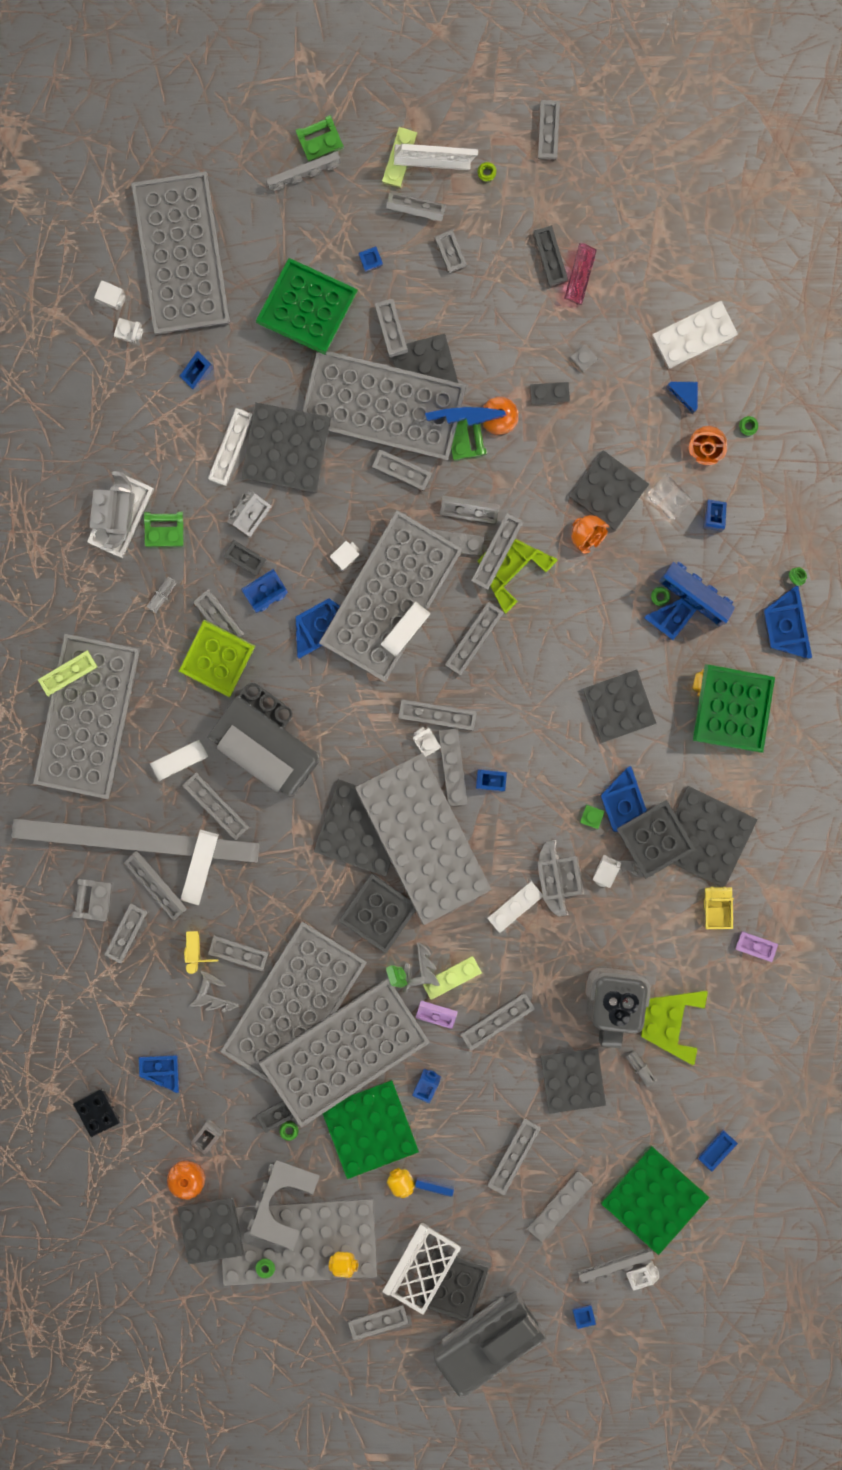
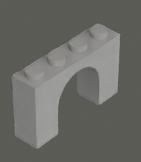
(281, 1177)

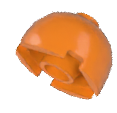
(504, 424)
(708, 445)
(588, 532)
(186, 1179)

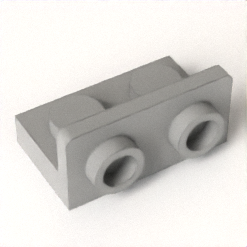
(249, 513)

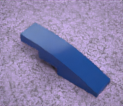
(474, 415)

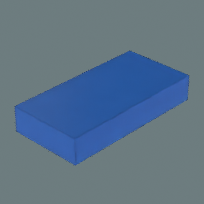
(717, 1150)
(434, 1187)

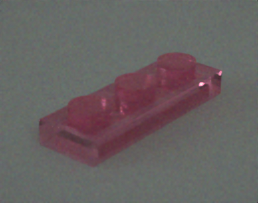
(580, 273)

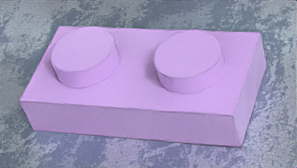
(756, 946)
(436, 1014)

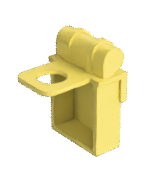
(718, 908)
(192, 952)

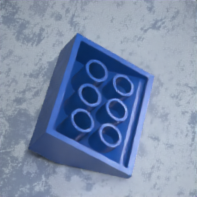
(697, 594)

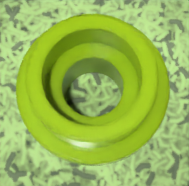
(486, 165)

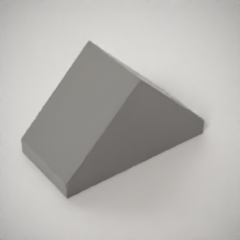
(206, 1137)

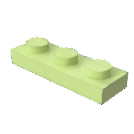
(395, 173)
(67, 673)
(453, 977)

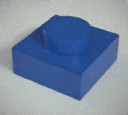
(370, 259)
(584, 1316)

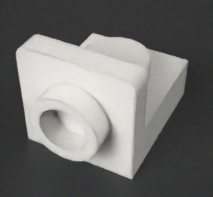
(128, 330)
(426, 741)
(643, 1276)

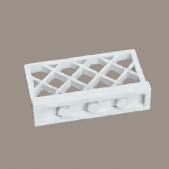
(434, 156)
(408, 1258)

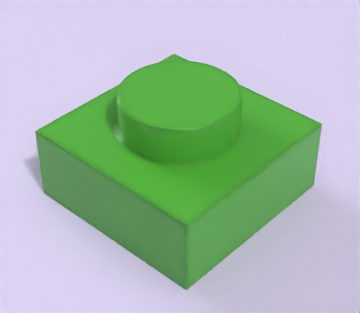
(592, 816)
(396, 976)

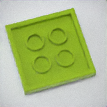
(217, 658)

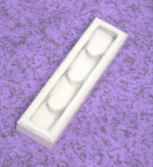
(231, 447)
(199, 867)

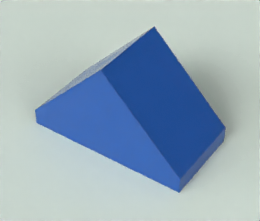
(196, 370)
(686, 393)
(715, 515)
(491, 780)

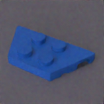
(787, 625)
(312, 626)
(623, 799)

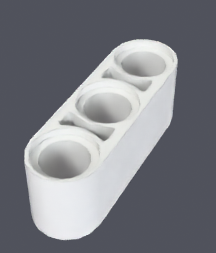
(405, 629)
(179, 760)

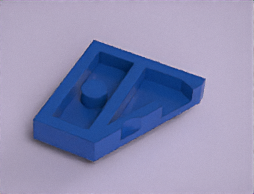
(671, 618)
(160, 1070)

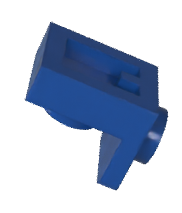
(426, 1085)

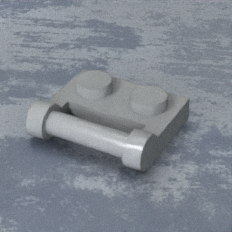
(98, 903)

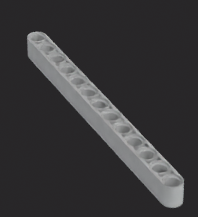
(129, 839)

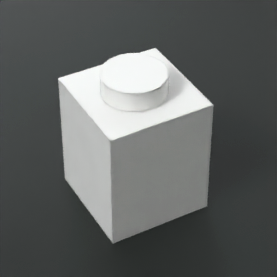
(110, 295)
(345, 555)
(606, 872)

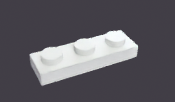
(515, 906)

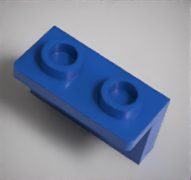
(265, 591)

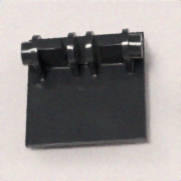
(97, 1112)

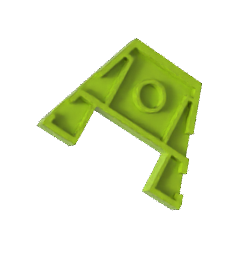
(515, 560)
(664, 1022)

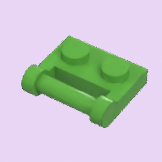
(320, 145)
(461, 444)
(164, 535)

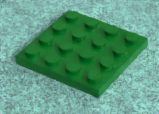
(306, 306)
(734, 708)
(370, 1129)
(655, 1200)

